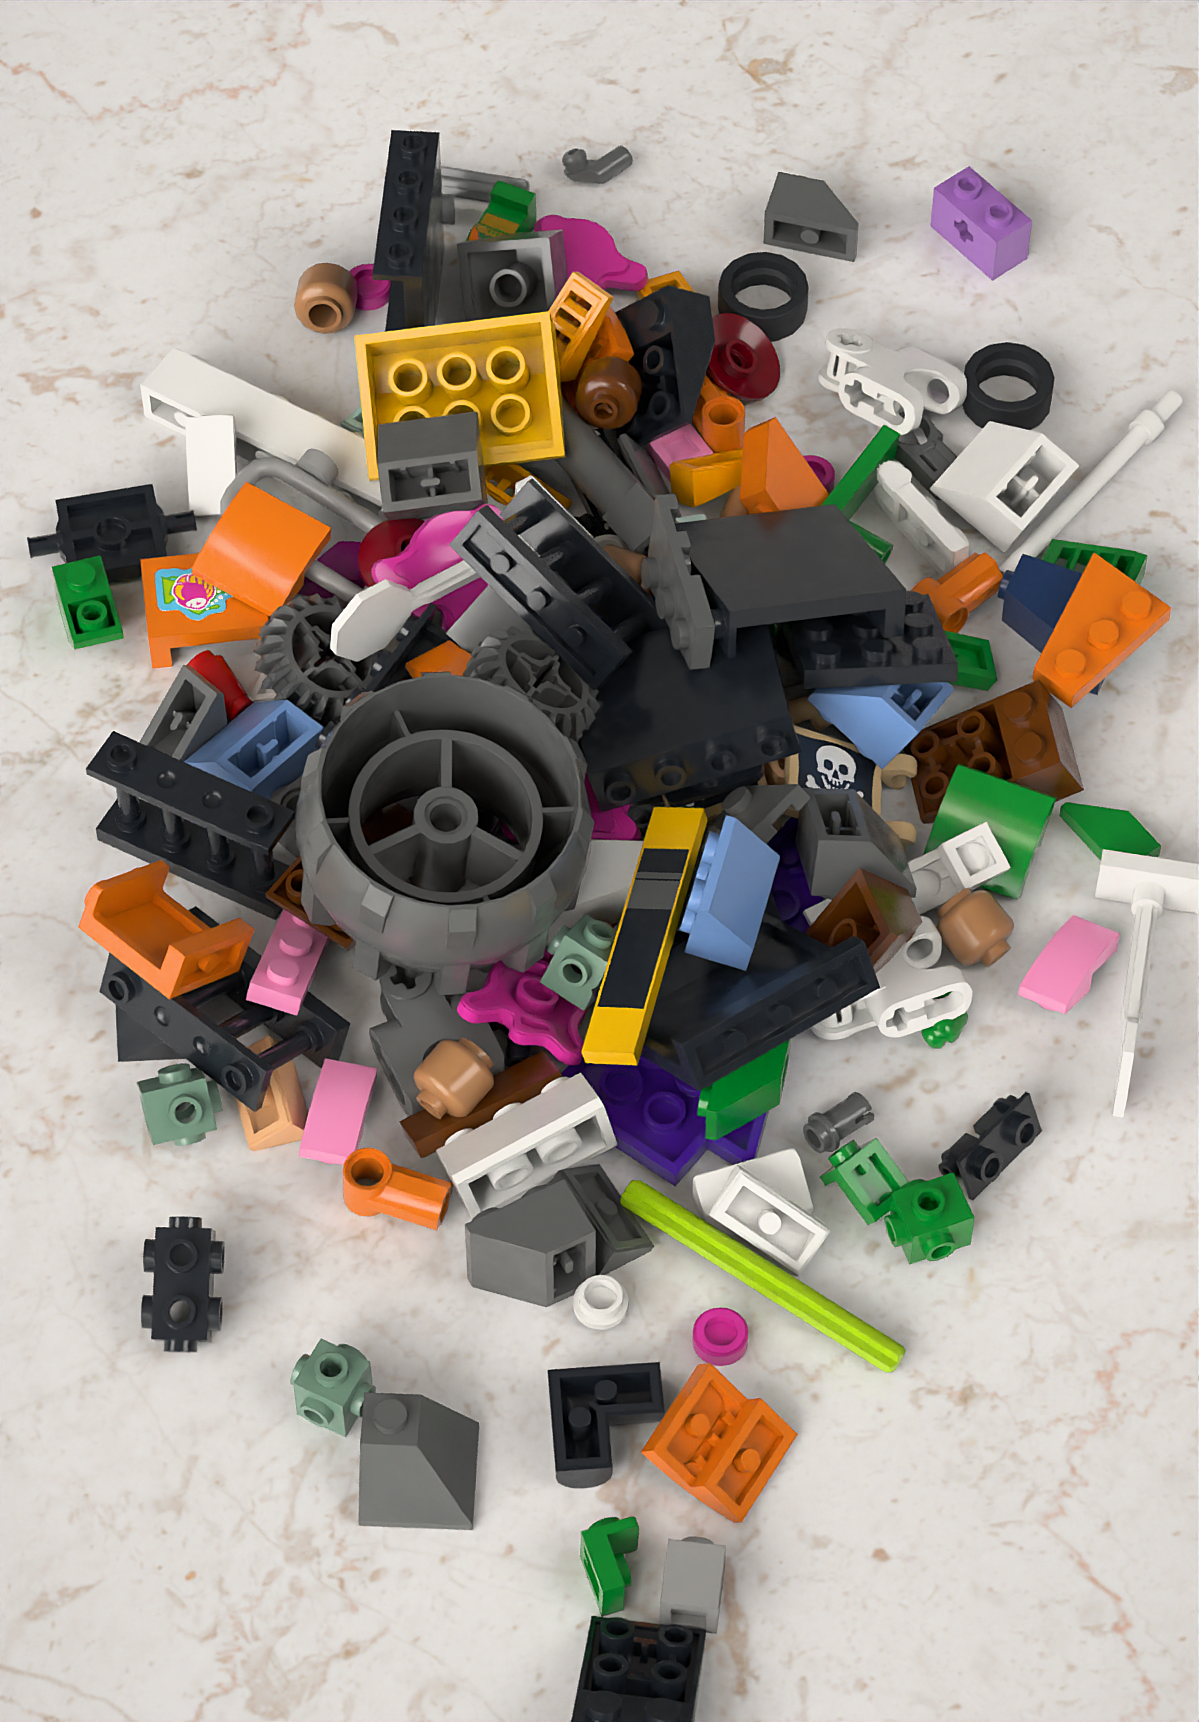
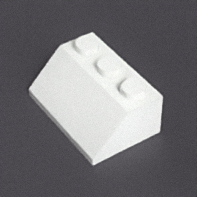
(527, 1144)

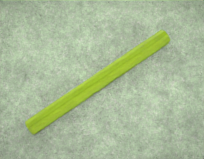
(763, 1276)

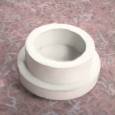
(600, 1302)

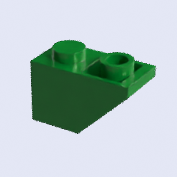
(86, 603)
(744, 1093)

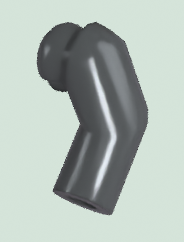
(596, 171)

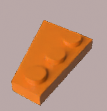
(1097, 631)

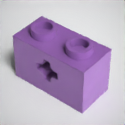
(980, 223)

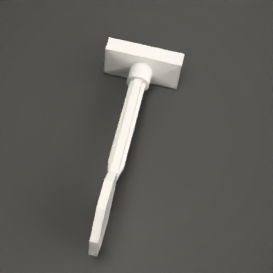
(382, 609)
(1150, 887)

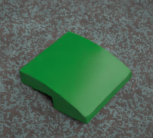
(1012, 812)

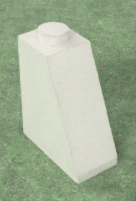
(604, 883)

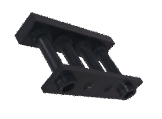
(543, 598)
(190, 850)
(214, 1048)

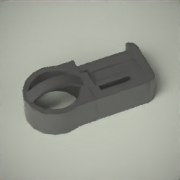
(928, 457)

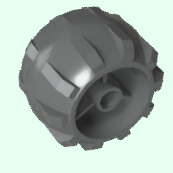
(456, 748)

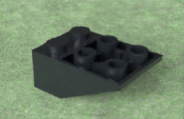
(672, 352)
(639, 1672)

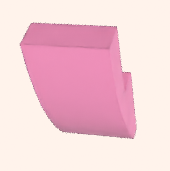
(1066, 964)
(338, 1111)

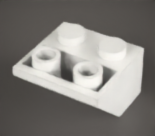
(1004, 480)

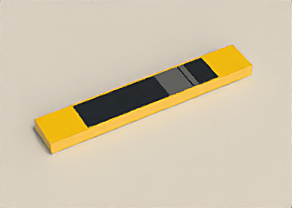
(644, 936)

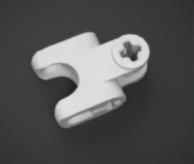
(881, 381)
(906, 993)

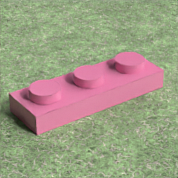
(287, 965)

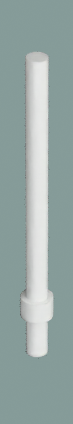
(1143, 430)

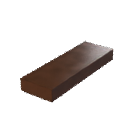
(510, 1086)

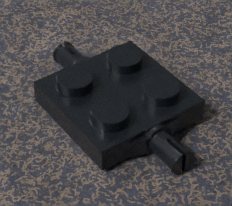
(113, 524)

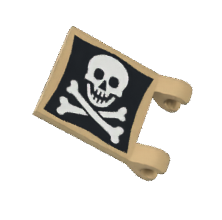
(840, 765)

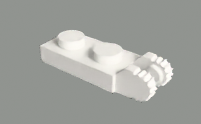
(919, 518)

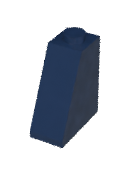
(1036, 599)

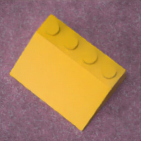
(487, 366)

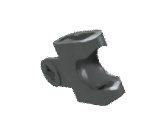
(416, 1025)

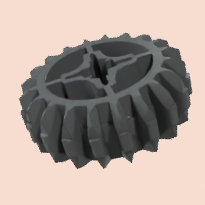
(292, 645)
(539, 672)

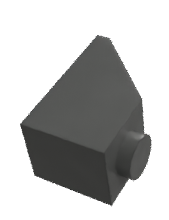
(809, 219)

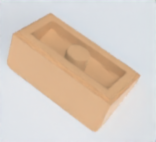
(283, 1108)

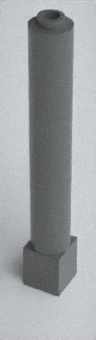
(606, 482)

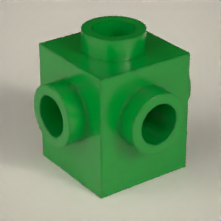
(929, 1218)

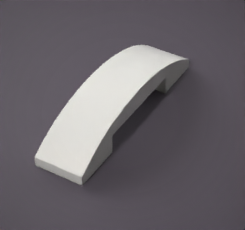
(942, 873)

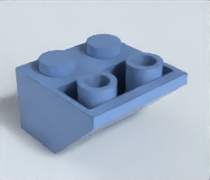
(880, 716)
(261, 747)
(729, 895)

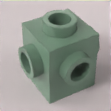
(579, 960)
(183, 1123)
(332, 1386)

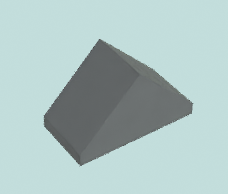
(187, 716)

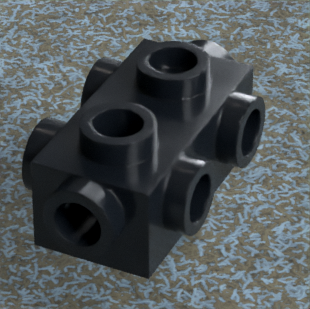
(184, 1270)

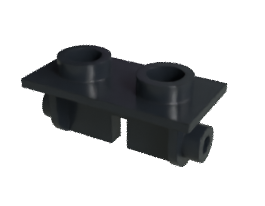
(1004, 1134)

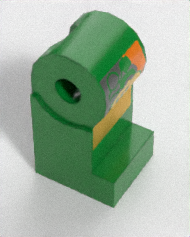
(508, 212)

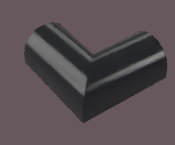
(586, 1404)

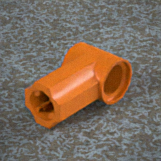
(719, 417)
(962, 589)
(398, 1191)

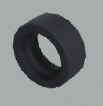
(768, 270)
(1013, 361)

